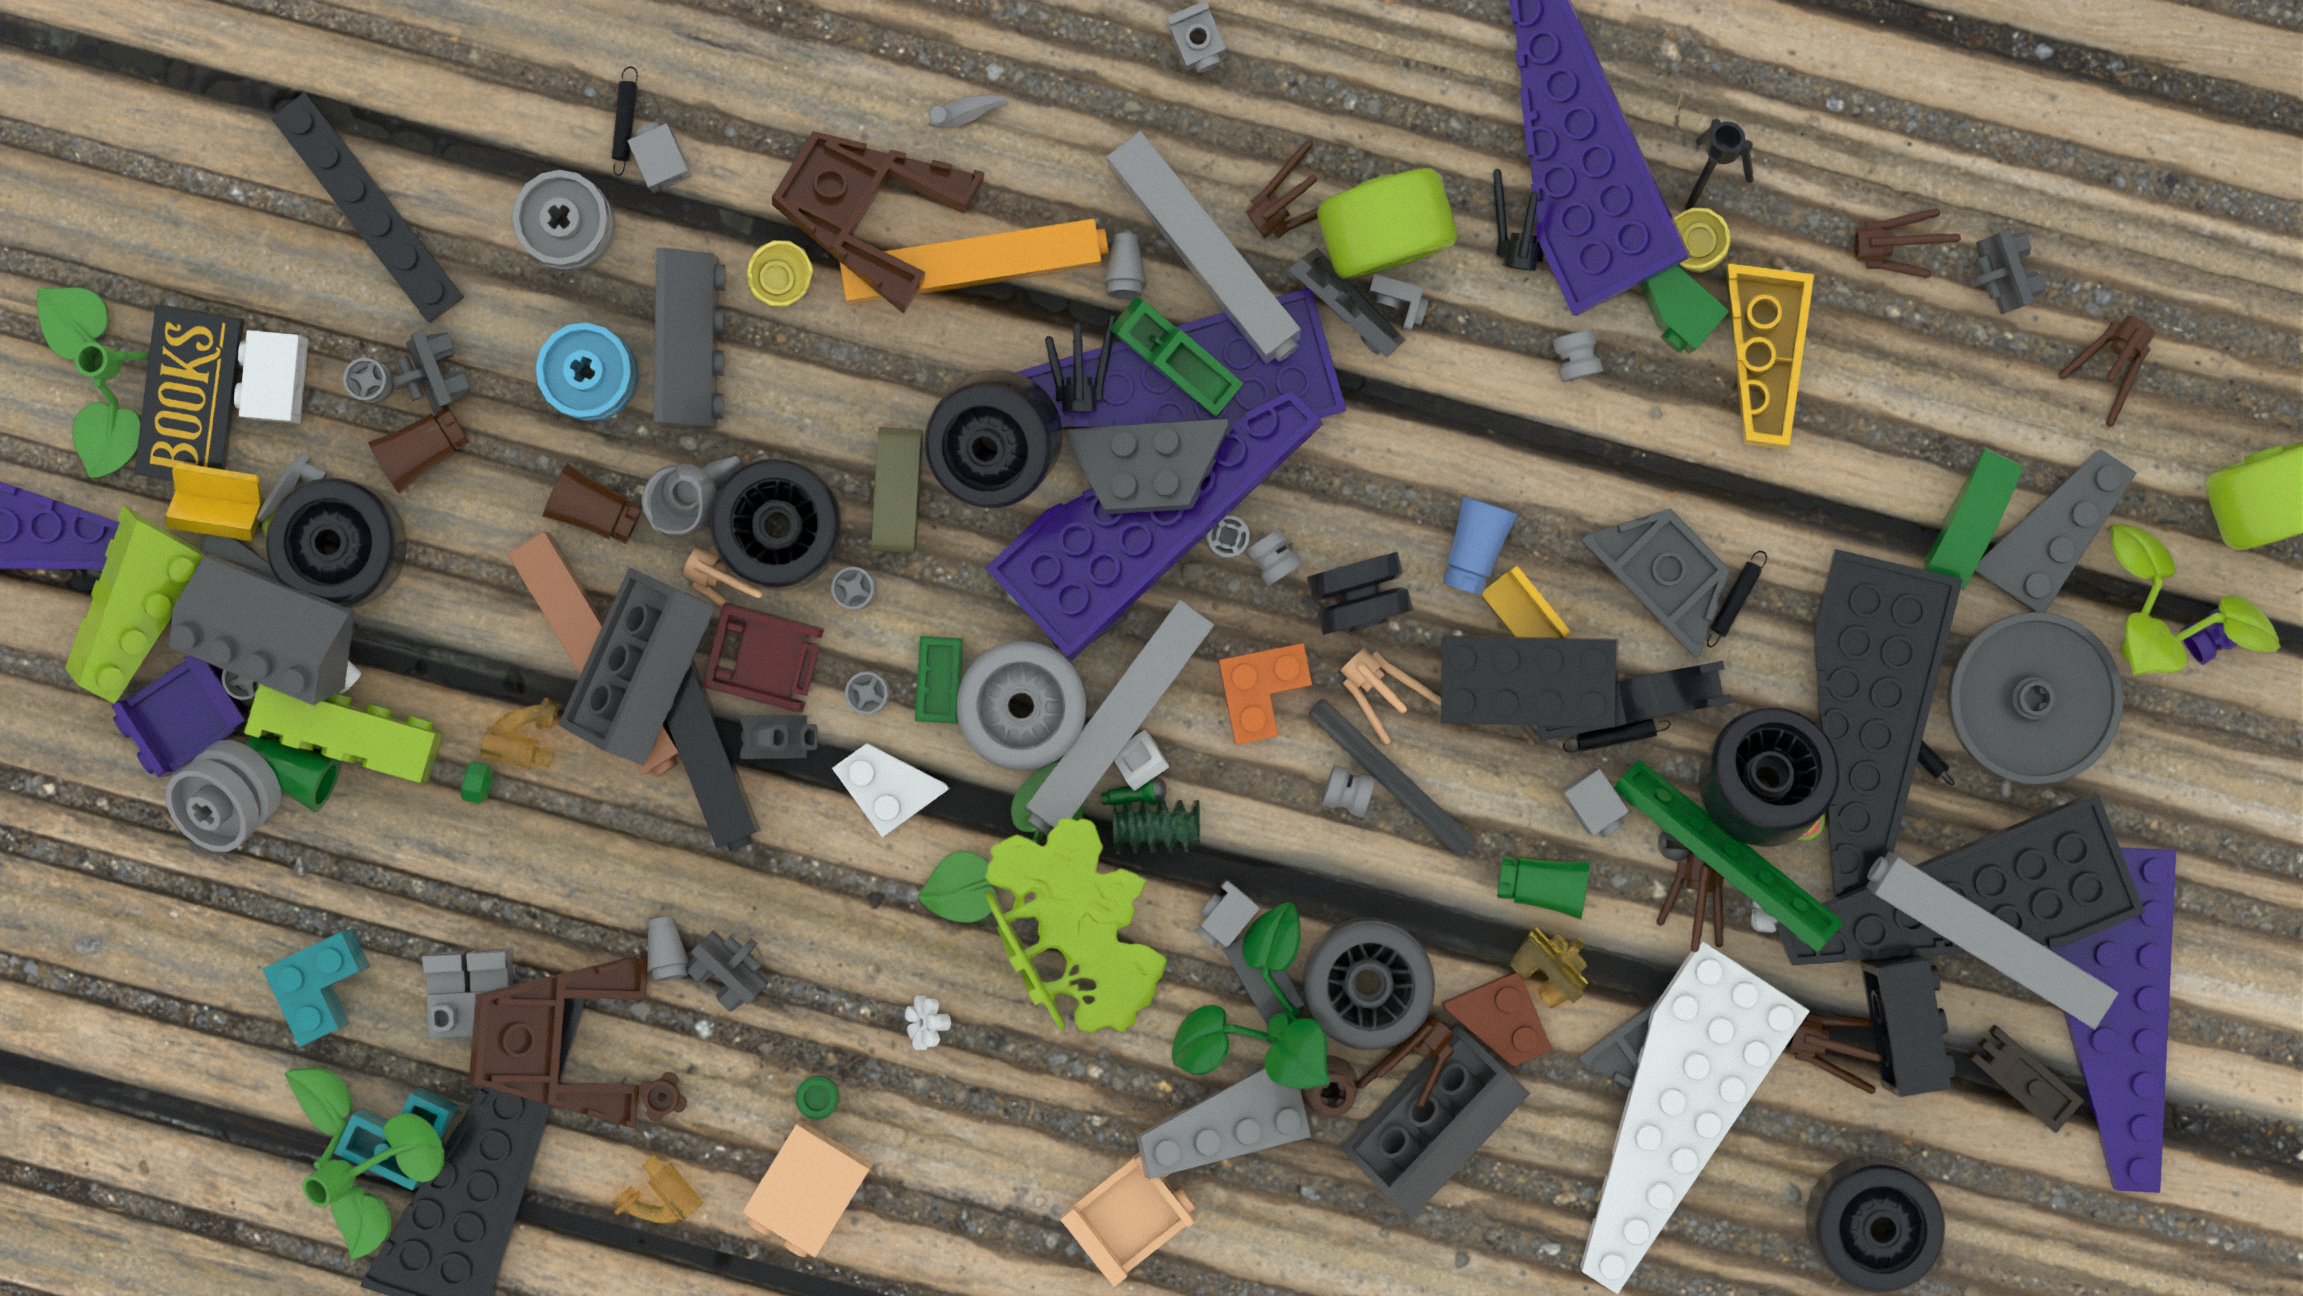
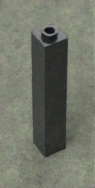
(710, 765)

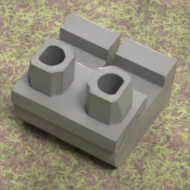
(455, 980)

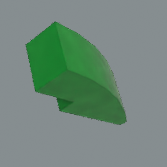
(1176, 356)
(1974, 516)

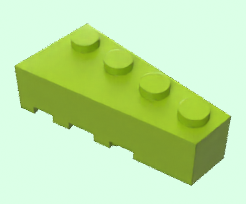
(130, 603)
(348, 732)

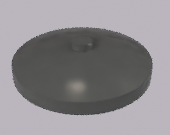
(2035, 698)

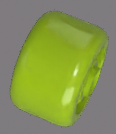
(1387, 223)
(2259, 497)

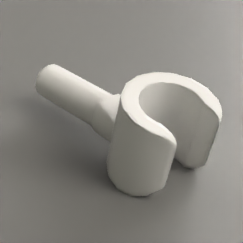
(1762, 921)

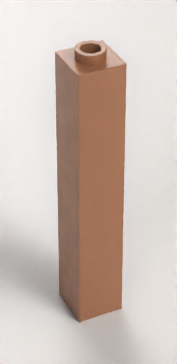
(575, 621)

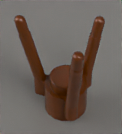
(1269, 214)
(1874, 243)
(2130, 344)
(1704, 879)
(1813, 1040)
(1426, 1041)

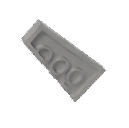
(1225, 1125)

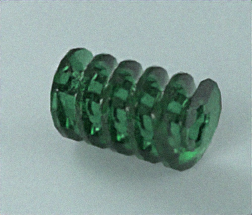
(1156, 826)

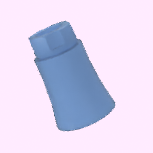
(1477, 544)

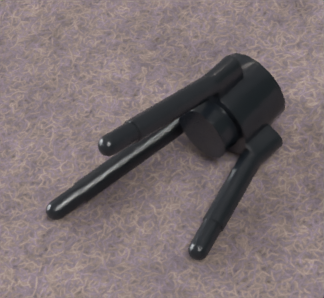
(1724, 146)
(1521, 250)
(1079, 393)

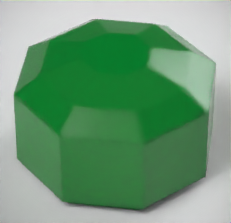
(477, 782)

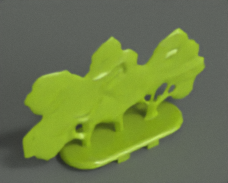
(1079, 917)

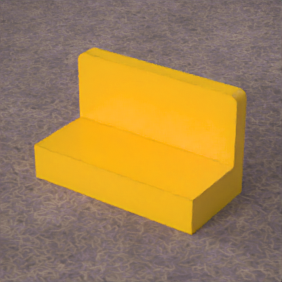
(214, 502)
(1522, 607)

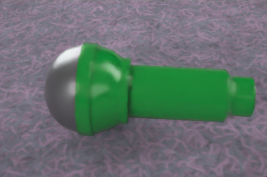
(1152, 791)

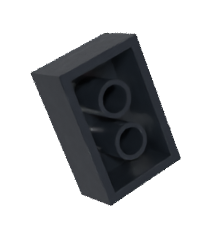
(1907, 1025)

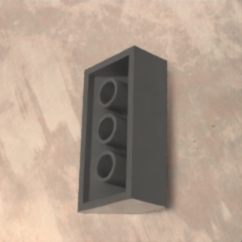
(688, 339)
(263, 630)
(636, 666)
(1417, 1148)

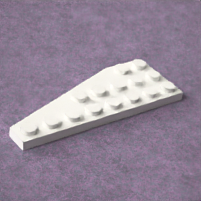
(1698, 1068)

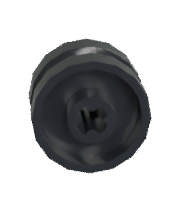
(1360, 594)

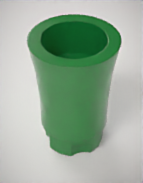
(300, 772)
(1545, 883)

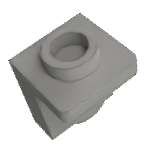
(1393, 292)

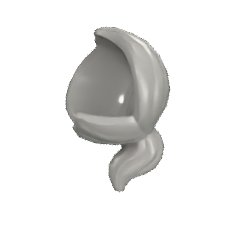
(682, 496)

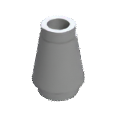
(1125, 268)
(665, 950)

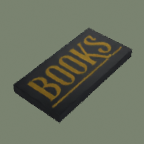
(188, 391)

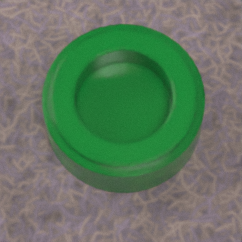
(817, 1097)

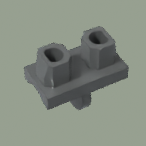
(2004, 272)
(425, 353)
(777, 736)
(732, 965)

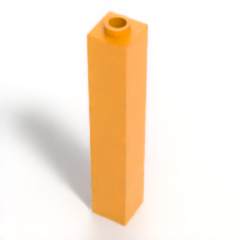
(994, 258)

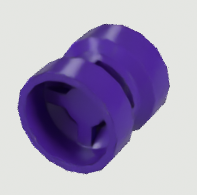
(2206, 642)

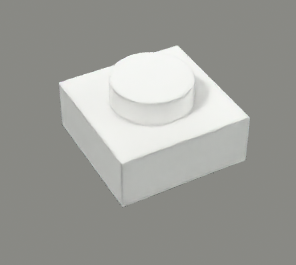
(1140, 760)

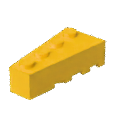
(1768, 338)

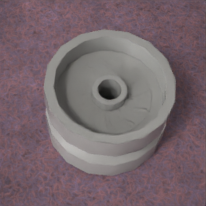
(543, 205)
(223, 795)

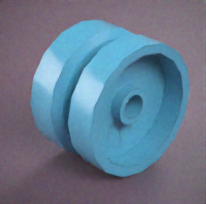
(562, 367)

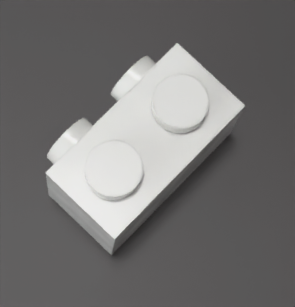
(271, 377)

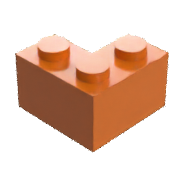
(1252, 679)

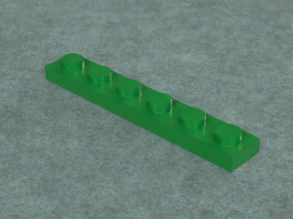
(1729, 857)

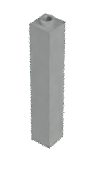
(1204, 249)
(1118, 717)
(1990, 939)

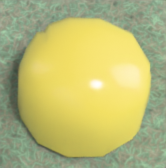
(1705, 237)
(779, 273)

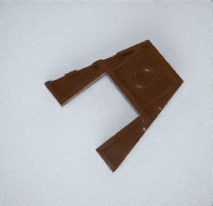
(835, 186)
(521, 1033)

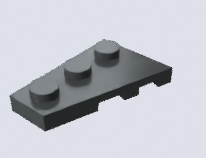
(1347, 302)

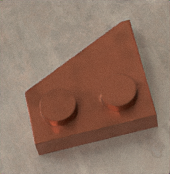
(1502, 1018)

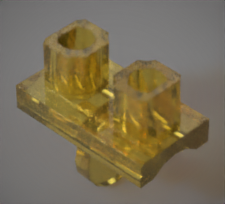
(1558, 961)

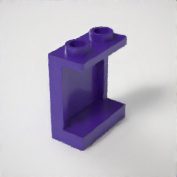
(180, 716)

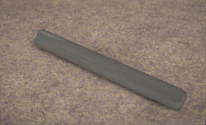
(1391, 777)

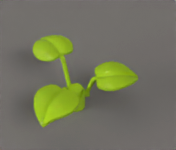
(2148, 640)

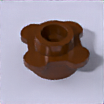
(655, 1107)

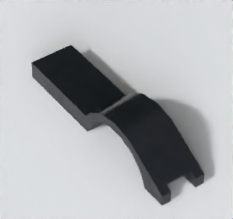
(1658, 696)

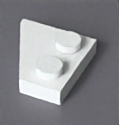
(886, 787)

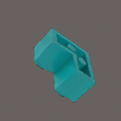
(305, 985)
(365, 1134)

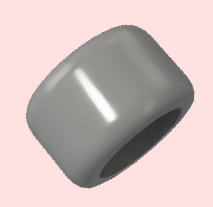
(1057, 700)

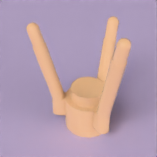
(707, 569)
(1365, 672)

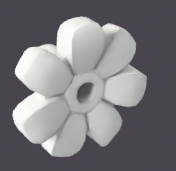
(925, 1022)

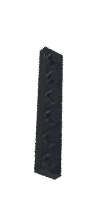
(367, 207)

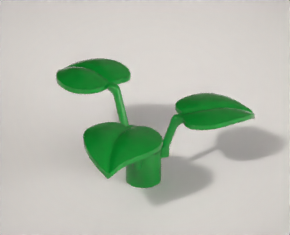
(1299, 1044)

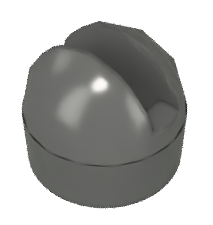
(1674, 854)

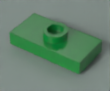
(938, 679)

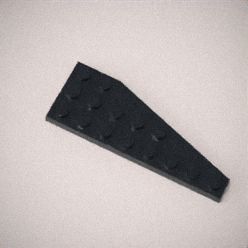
(1876, 676)

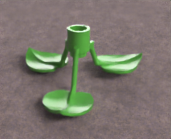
(70, 323)
(959, 880)
(358, 1215)

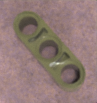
(897, 490)

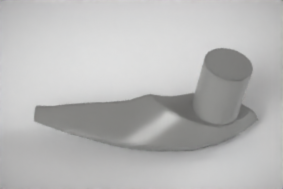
(964, 110)
(297, 470)

